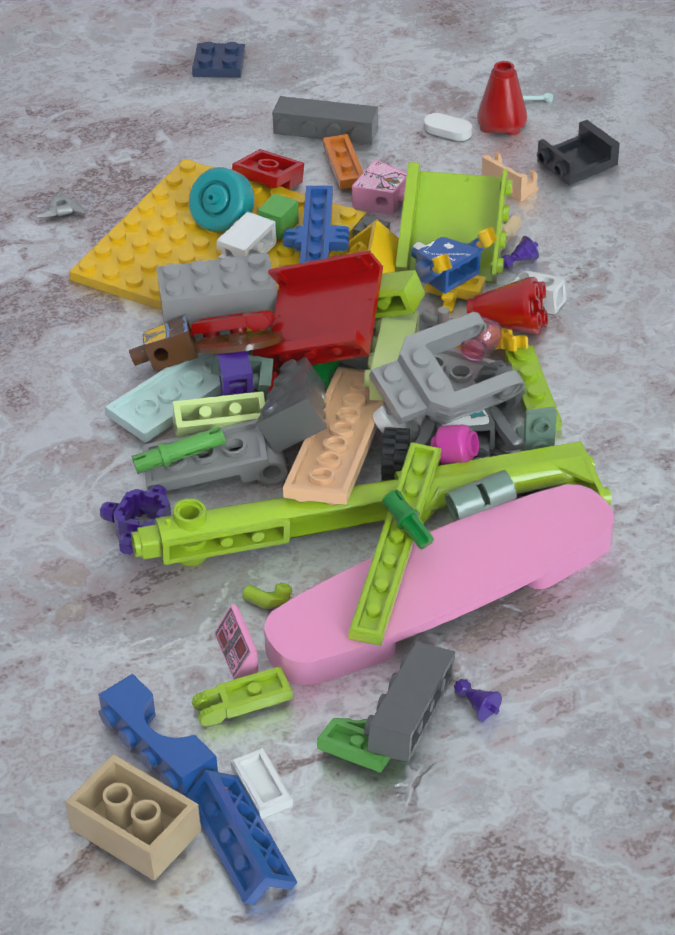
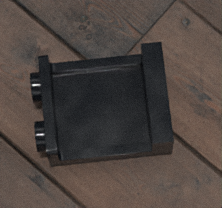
(580, 156)

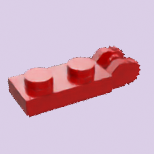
(234, 323)

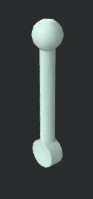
(547, 97)

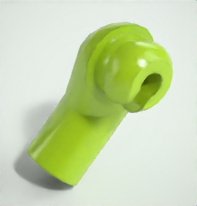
(268, 599)

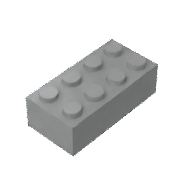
(216, 287)

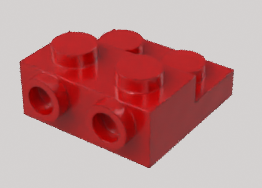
(270, 169)

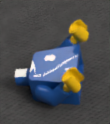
(449, 262)

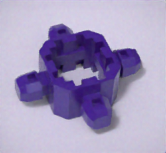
(135, 504)

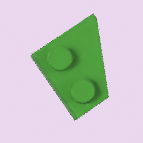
(347, 740)

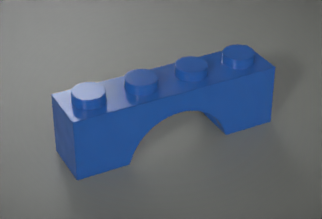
(130, 710)

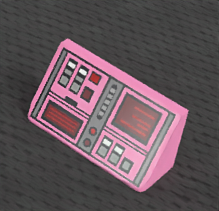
(237, 644)

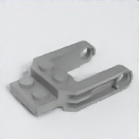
(419, 386)

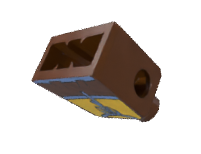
(166, 345)

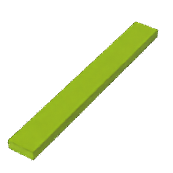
(393, 549)

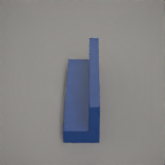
(235, 836)

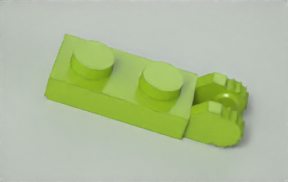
(242, 696)

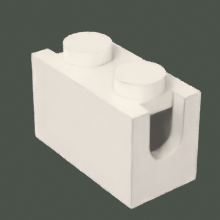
(247, 237)

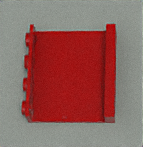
(325, 309)

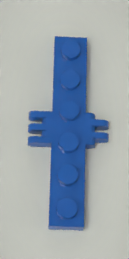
(317, 234)

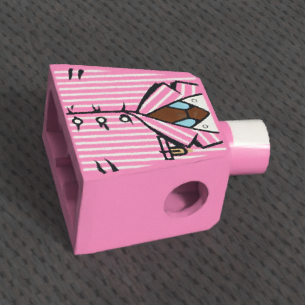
(379, 189)

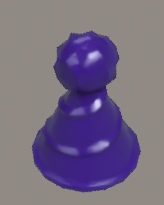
(524, 251)
(483, 702)

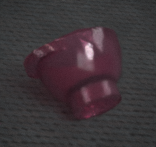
(483, 343)

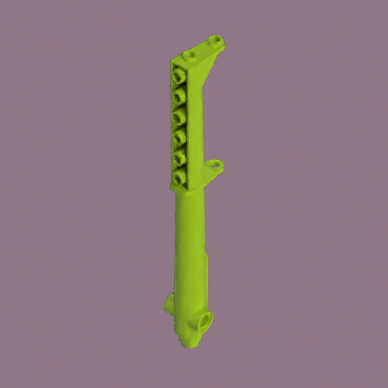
(202, 533)

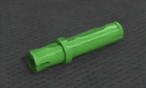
(178, 450)

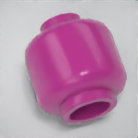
(457, 443)

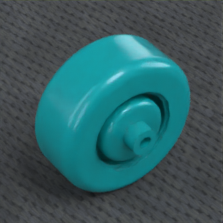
(220, 199)

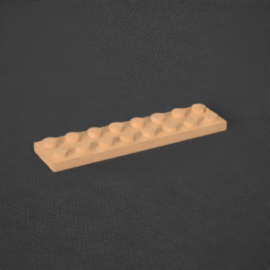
(333, 458)

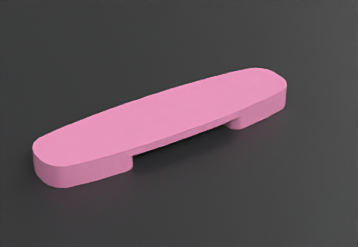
(464, 568)

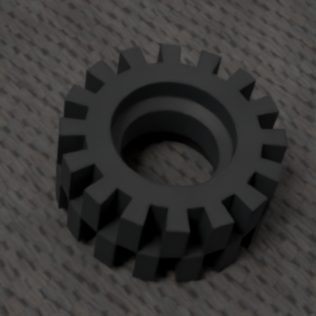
(394, 451)

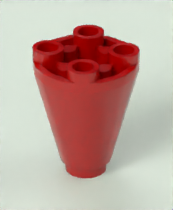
(502, 102)
(514, 305)

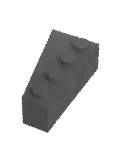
(293, 406)

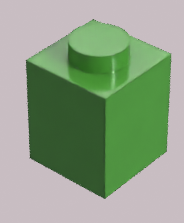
(282, 211)

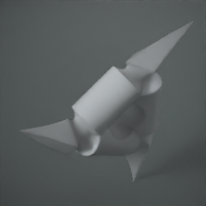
(61, 205)

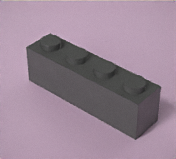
(325, 119)
(410, 701)

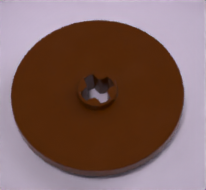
(238, 342)

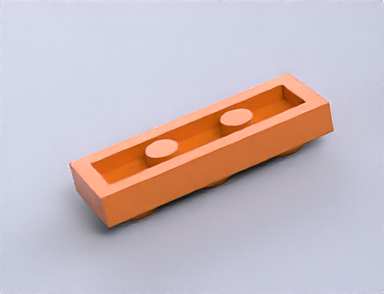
(342, 160)

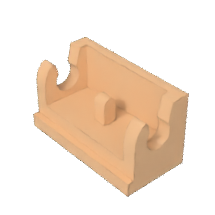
(522, 186)

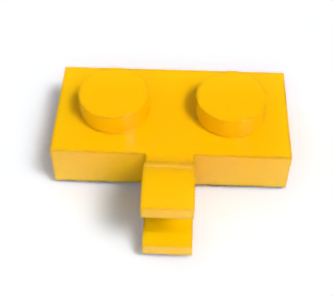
(465, 291)

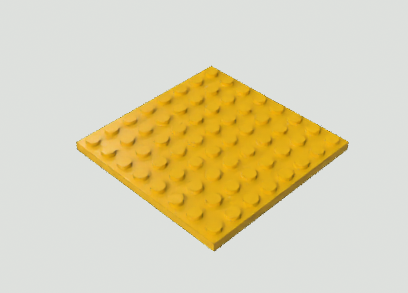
(165, 233)

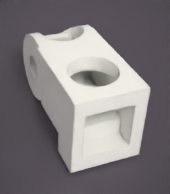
(554, 289)

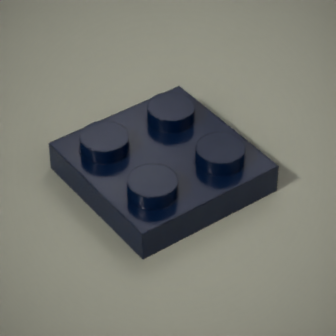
(218, 60)

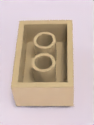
(133, 816)

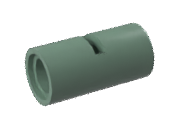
(480, 495)

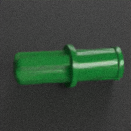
(407, 518)

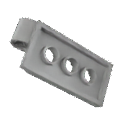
(252, 462)

